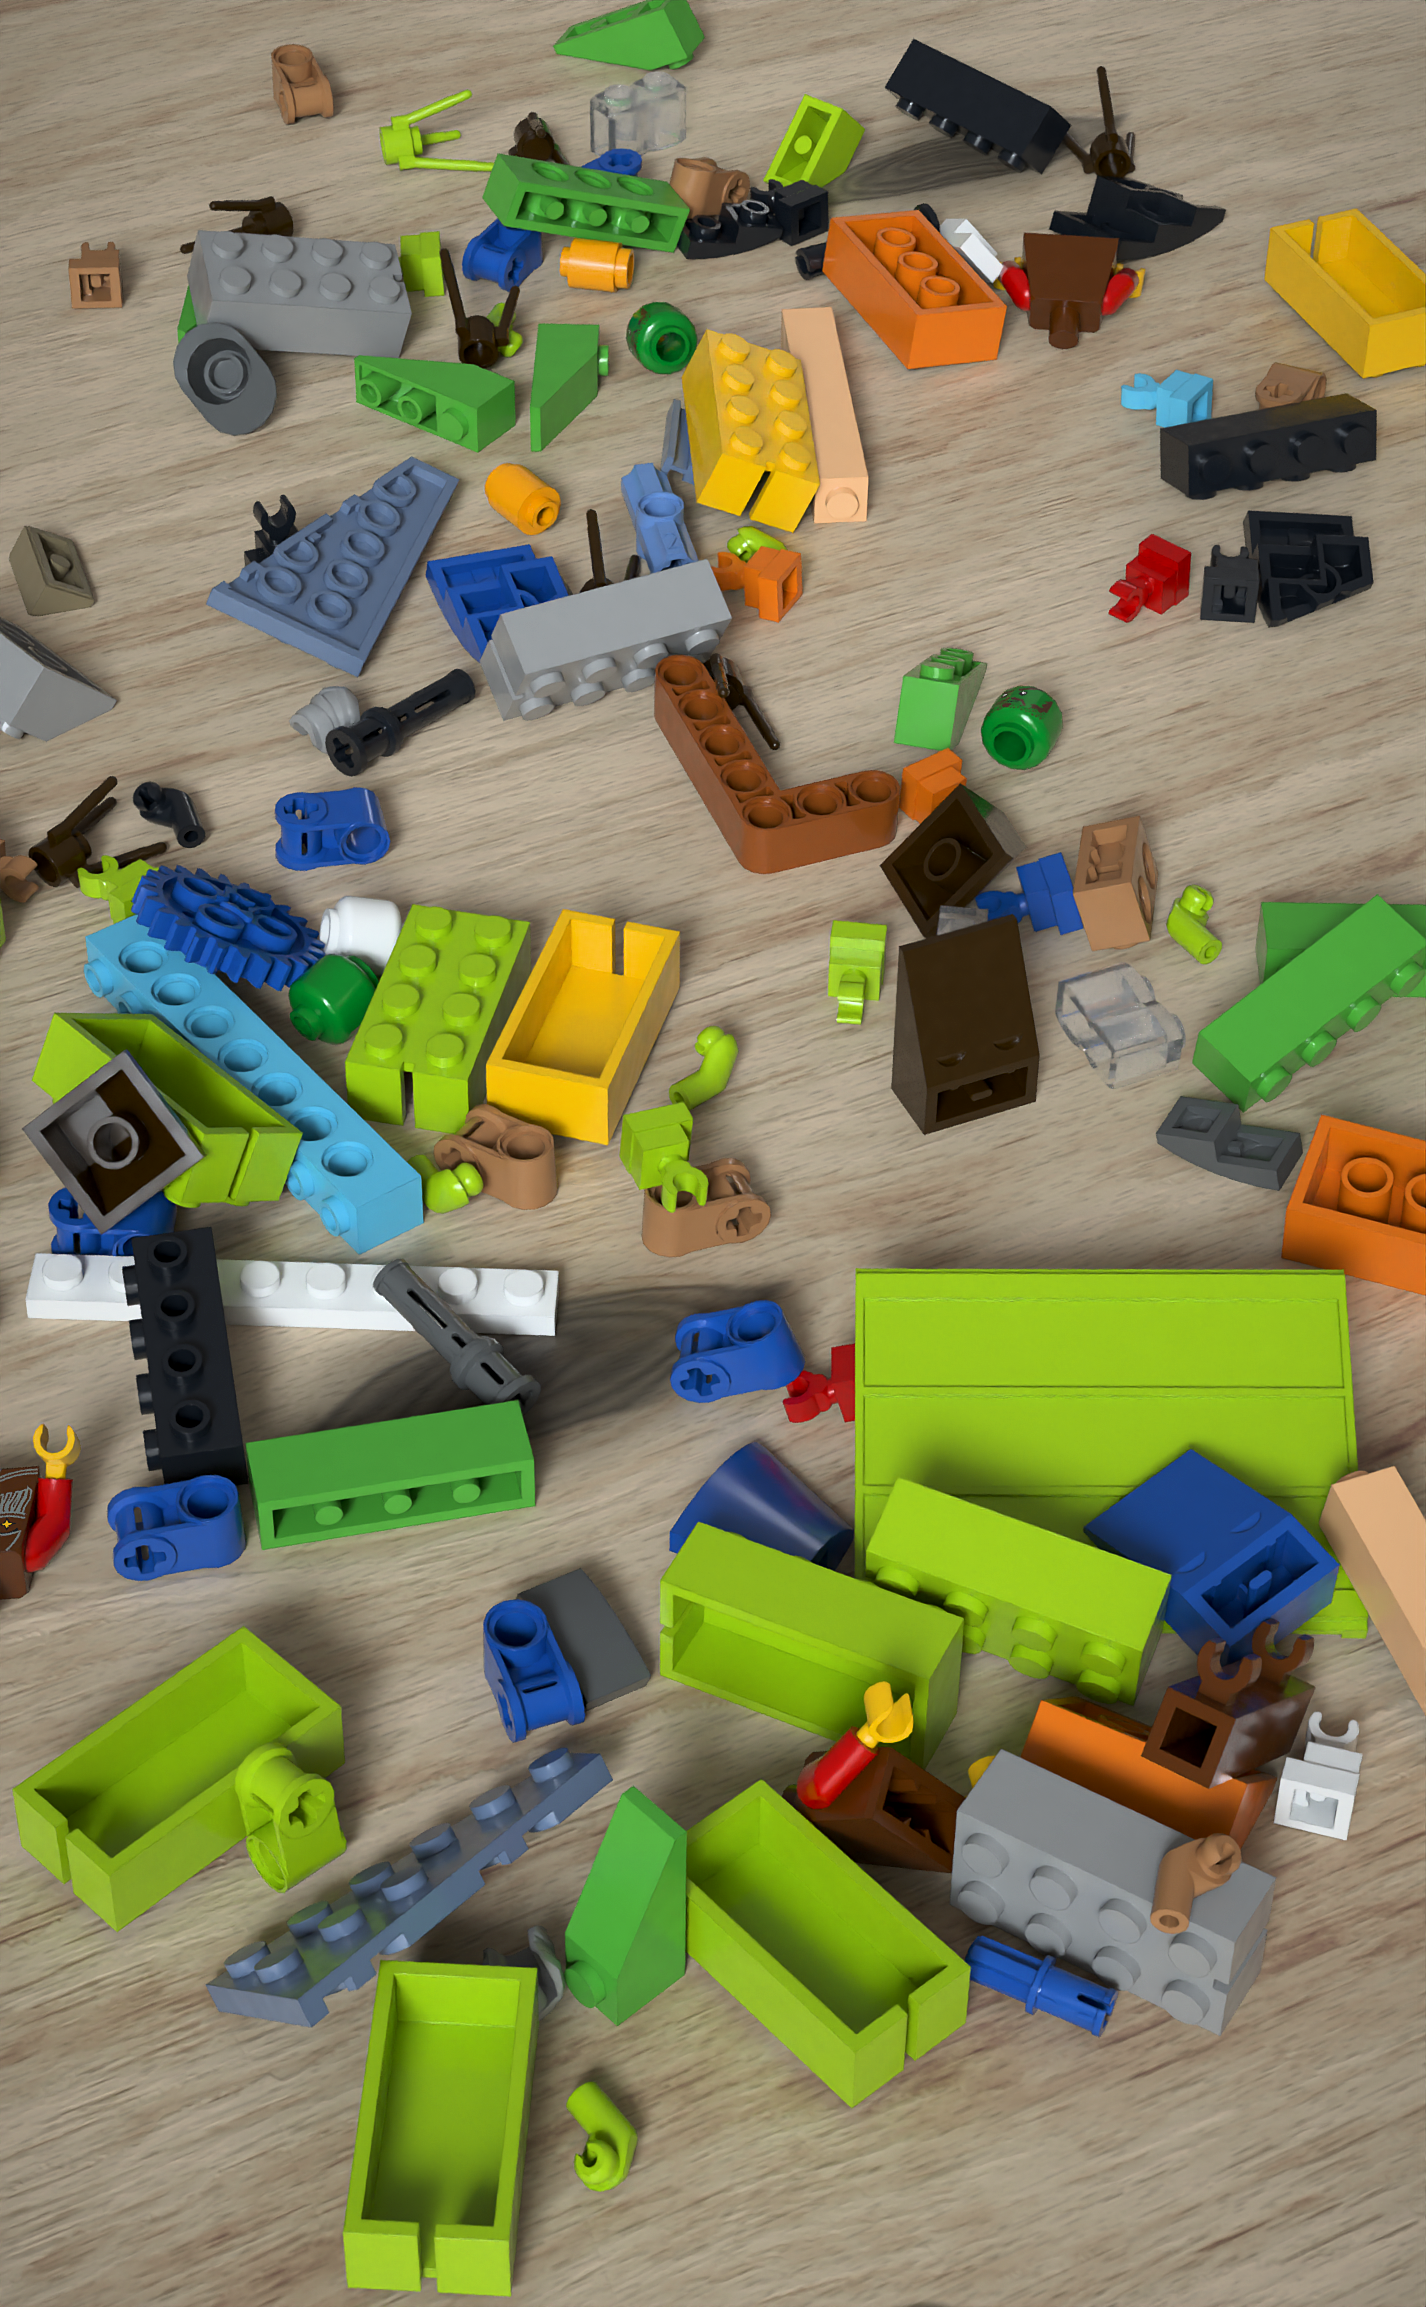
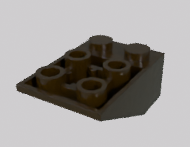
(964, 1026)

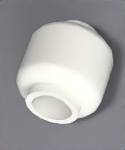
(362, 929)

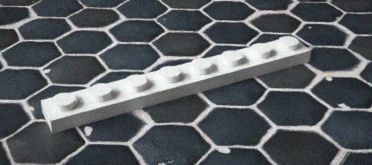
(305, 1294)

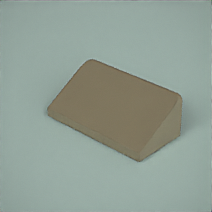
(49, 573)

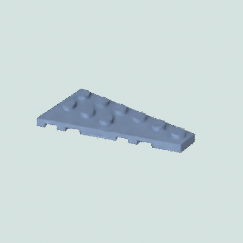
(345, 571)
(402, 1901)

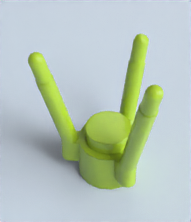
(403, 143)

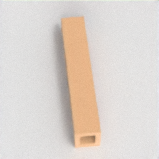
(840, 460)
(1383, 1552)

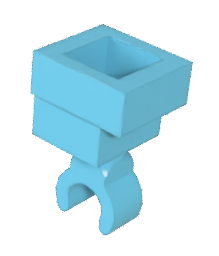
(1177, 399)

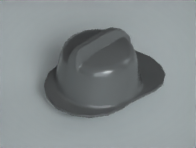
(225, 378)

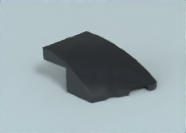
(1140, 215)
(1305, 562)

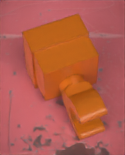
(769, 580)
(929, 783)

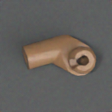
(1188, 1874)

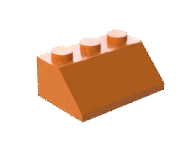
(1104, 1756)

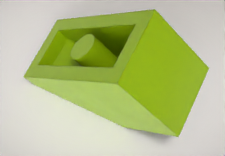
(816, 144)

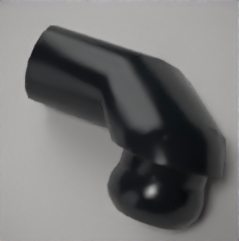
(170, 809)

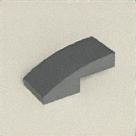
(1215, 1140)
(590, 1638)

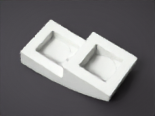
(972, 248)

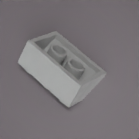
(41, 689)

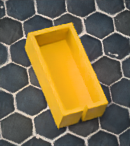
(1353, 291)
(745, 419)
(582, 1028)

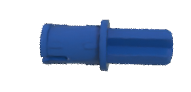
(1040, 1984)

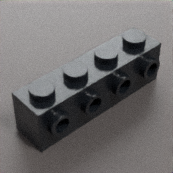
(977, 107)
(1268, 445)
(186, 1356)

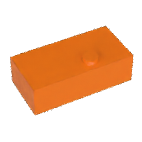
(914, 289)
(1361, 1205)

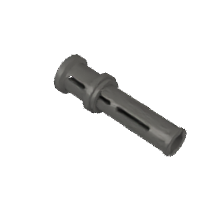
(474, 1360)

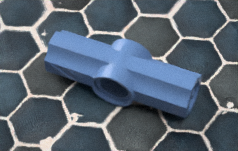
(657, 519)

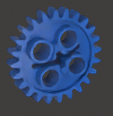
(225, 926)

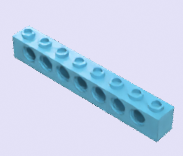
(341, 1161)

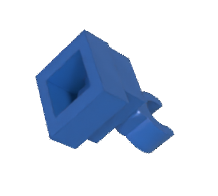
(1044, 897)

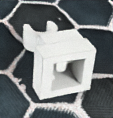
(1323, 1787)

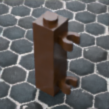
(1232, 1713)

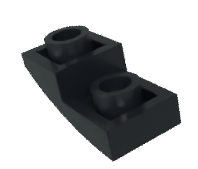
(736, 231)

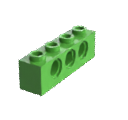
(585, 203)

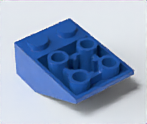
(1227, 1551)

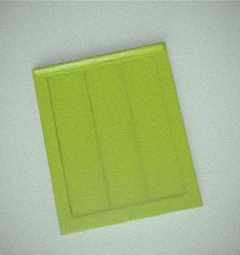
(1088, 1382)

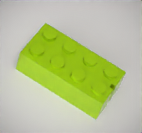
(437, 1017)
(242, 1136)
(1023, 1590)
(804, 1640)
(156, 1784)
(816, 1945)
(442, 2128)

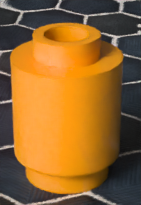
(597, 265)
(522, 498)

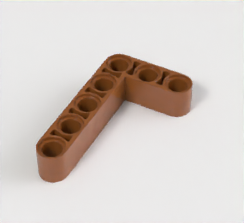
(761, 823)

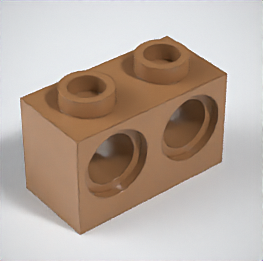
(1115, 884)

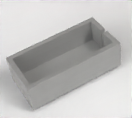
(301, 292)
(602, 639)
(1081, 1887)

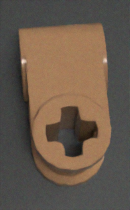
(299, 83)
(707, 186)
(1289, 385)
(508, 1154)
(710, 1225)

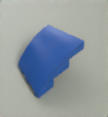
(486, 584)
(768, 1506)

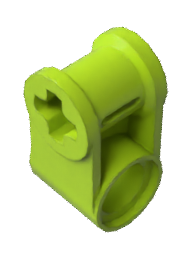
(287, 1817)

